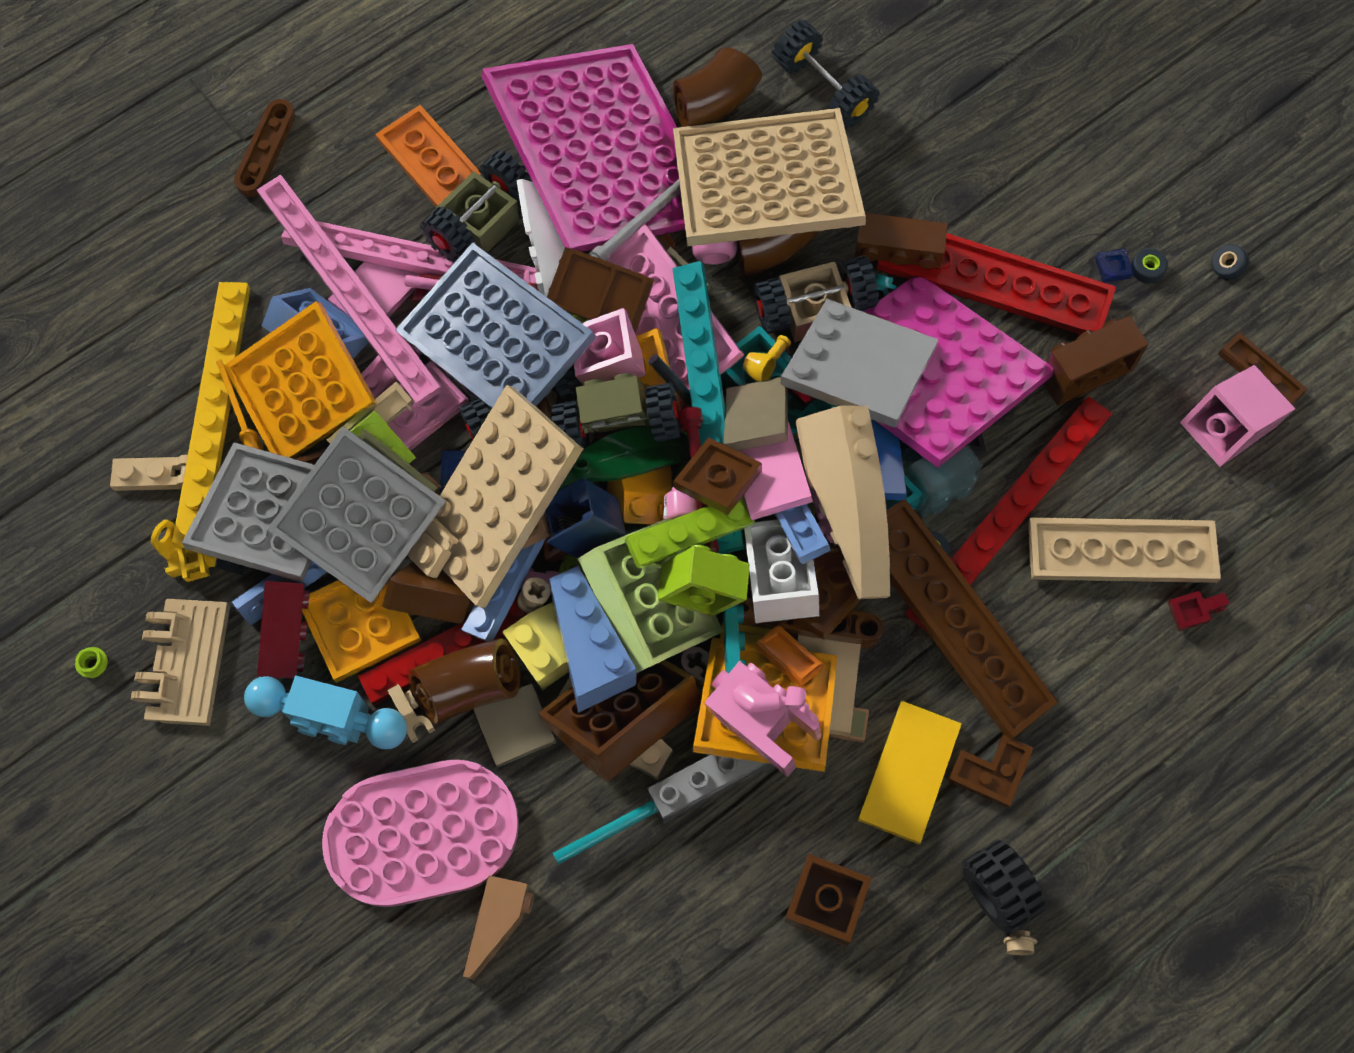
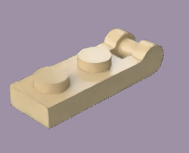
(147, 473)

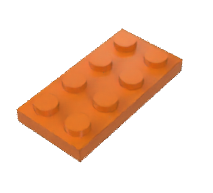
(426, 154)

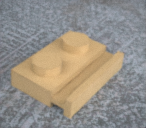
(433, 549)

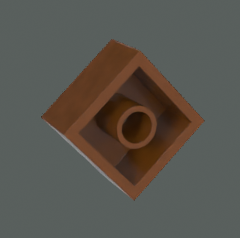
(828, 900)

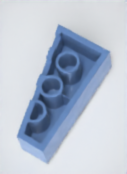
(590, 644)

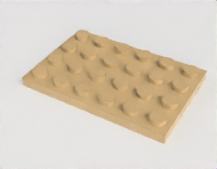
(502, 492)

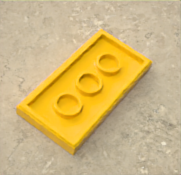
(910, 772)

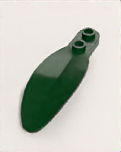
(627, 455)

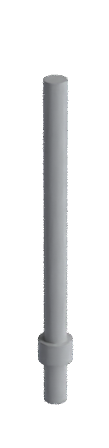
(603, 252)

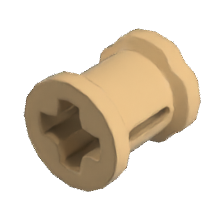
(536, 588)

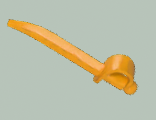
(247, 436)

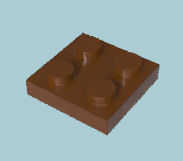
(718, 476)

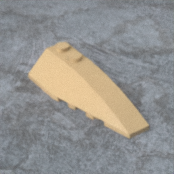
(847, 478)

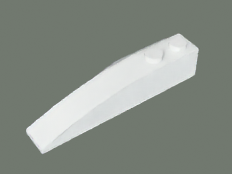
(545, 241)

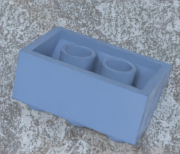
(290, 304)

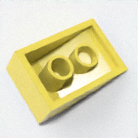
(539, 645)

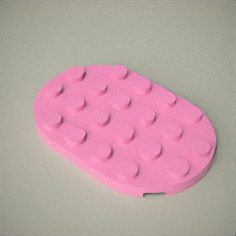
(420, 833)

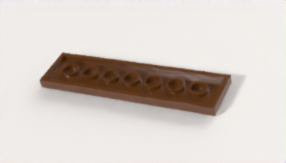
(963, 625)

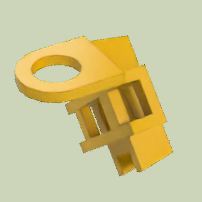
(178, 556)

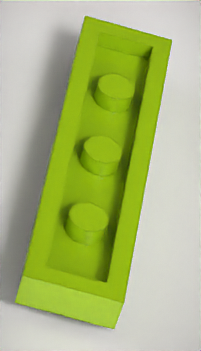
(686, 531)

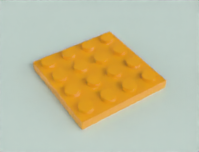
(299, 383)
(716, 739)

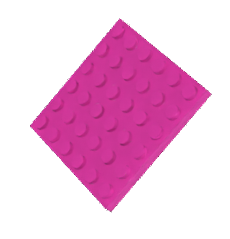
(970, 377)

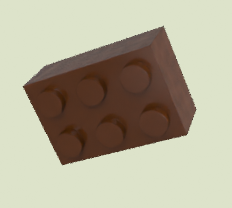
(1094, 359)

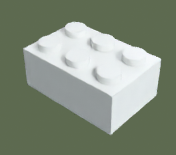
(778, 580)

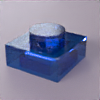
(1114, 265)

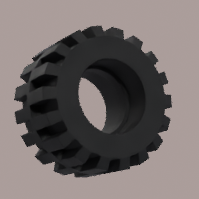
(1004, 886)

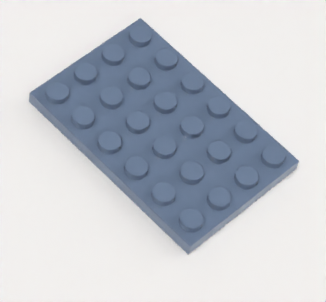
(495, 330)

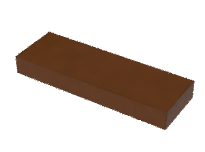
(1243, 353)

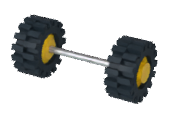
(798, 48)

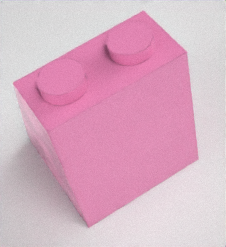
(1236, 414)

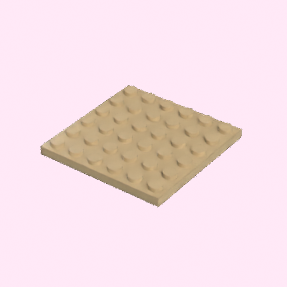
(767, 177)

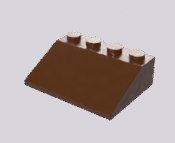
(626, 724)

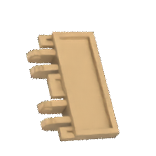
(189, 666)

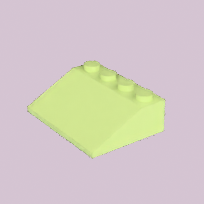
(629, 598)

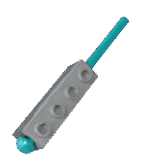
(674, 797)

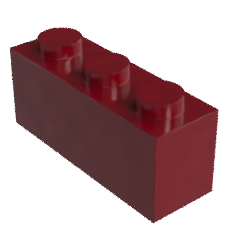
(282, 629)

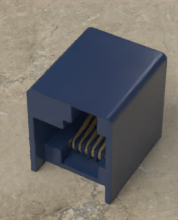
(583, 518)

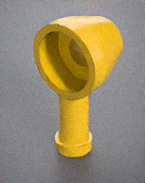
(762, 365)

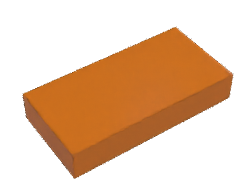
(789, 656)

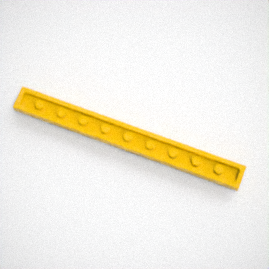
(212, 404)

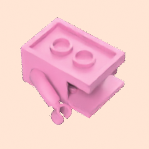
(760, 712)

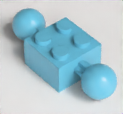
(326, 710)

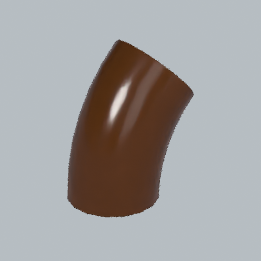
(715, 88)
(767, 252)
(466, 680)

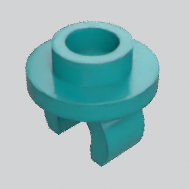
(884, 283)

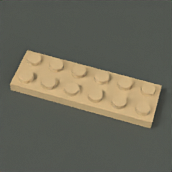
(1123, 550)

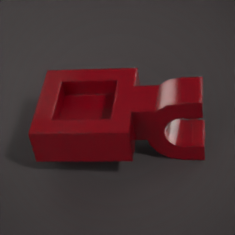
(1194, 611)

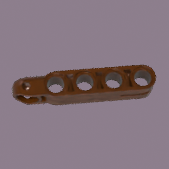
(850, 634)

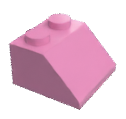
(613, 350)

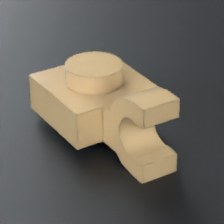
(406, 704)

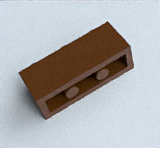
(902, 240)

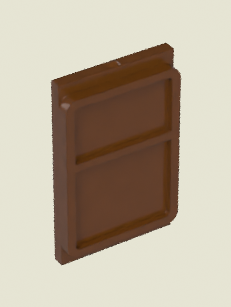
(597, 287)

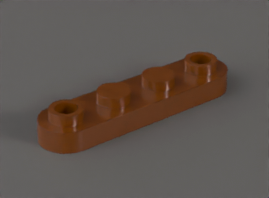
(264, 147)

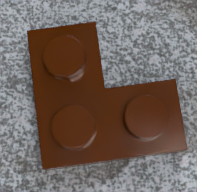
(997, 779)

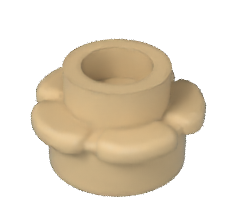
(1020, 943)

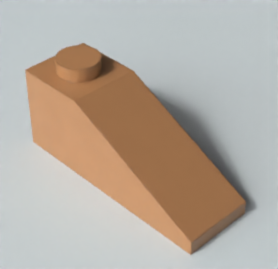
(498, 918)

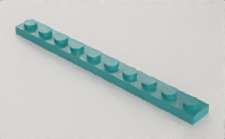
(703, 365)

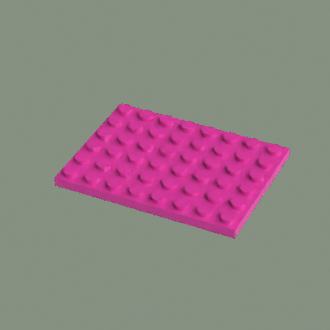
(591, 140)

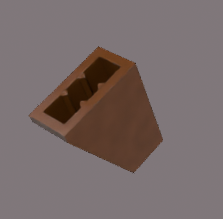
(426, 596)

